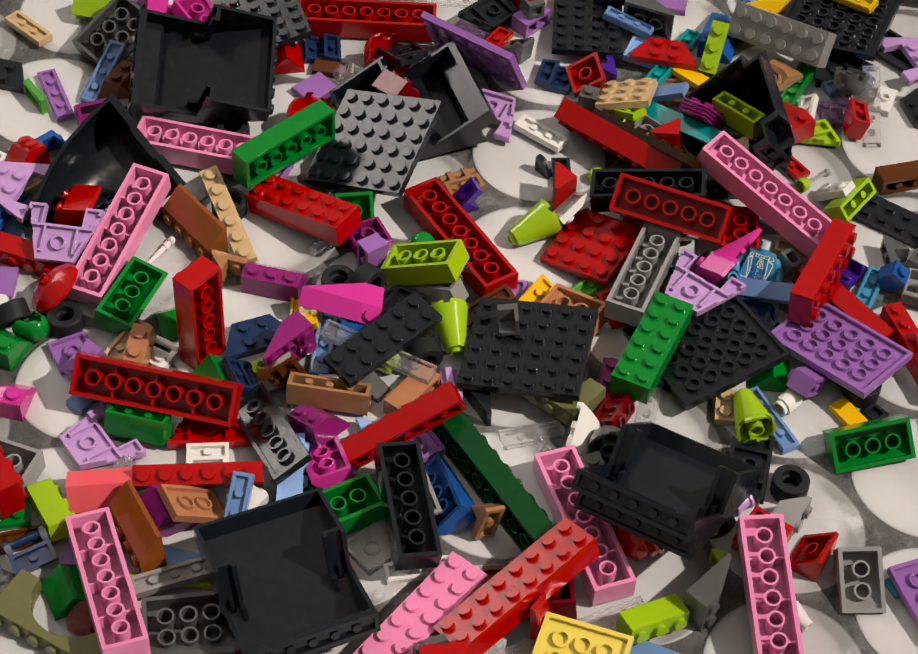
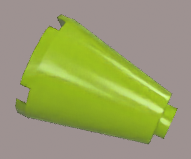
(535, 225)
(453, 327)
(751, 417)

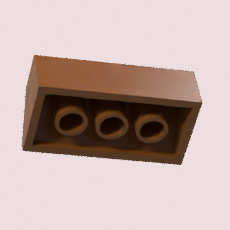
(194, 223)
(137, 529)

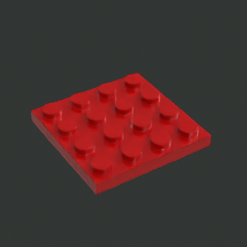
(591, 246)

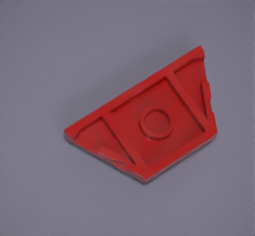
(664, 53)
(203, 432)

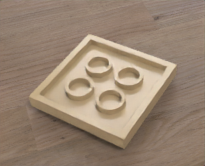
(627, 94)

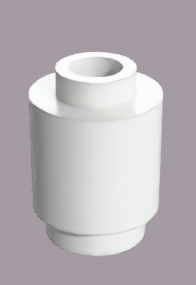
(787, 402)

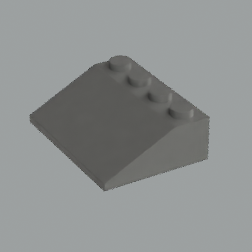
(113, 22)
(185, 624)

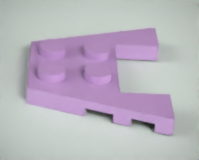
(909, 48)
(504, 110)
(13, 182)
(61, 242)
(696, 290)
(91, 446)

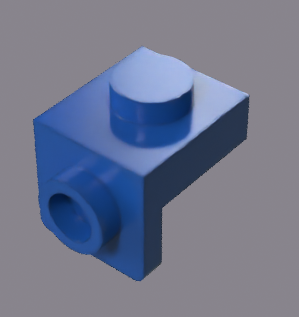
(51, 140)

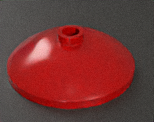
(53, 287)

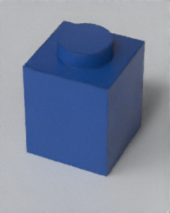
(893, 276)

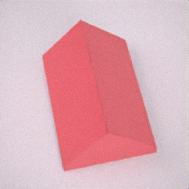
(94, 488)

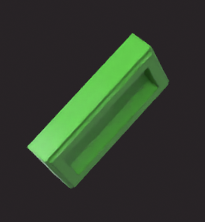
(35, 96)

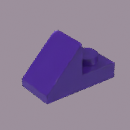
(609, 68)
(468, 194)
(852, 274)

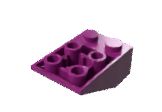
(292, 335)

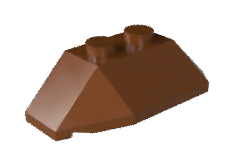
(117, 81)

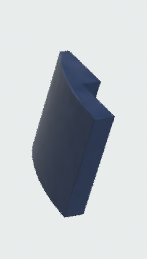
(322, 48)
(553, 77)

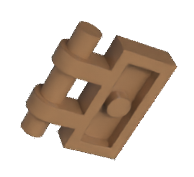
(456, 180)

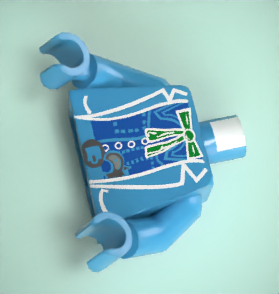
(758, 264)

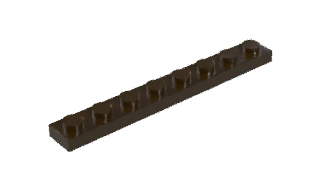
(663, 145)

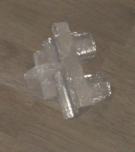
(350, 69)

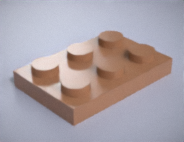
(191, 503)

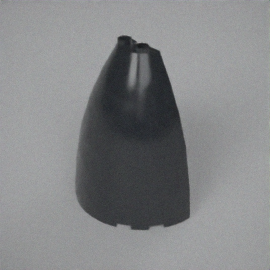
(101, 155)

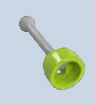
(803, 184)

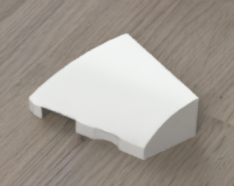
(582, 429)

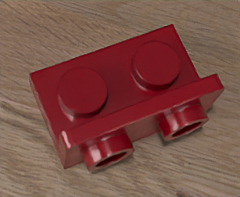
(615, 409)

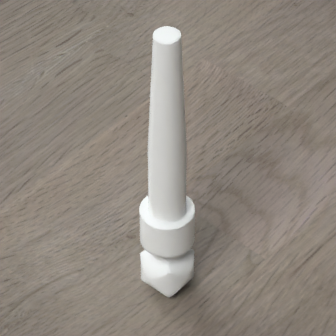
(165, 246)

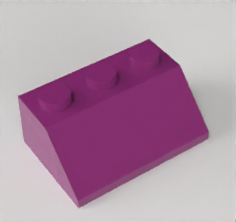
(272, 281)

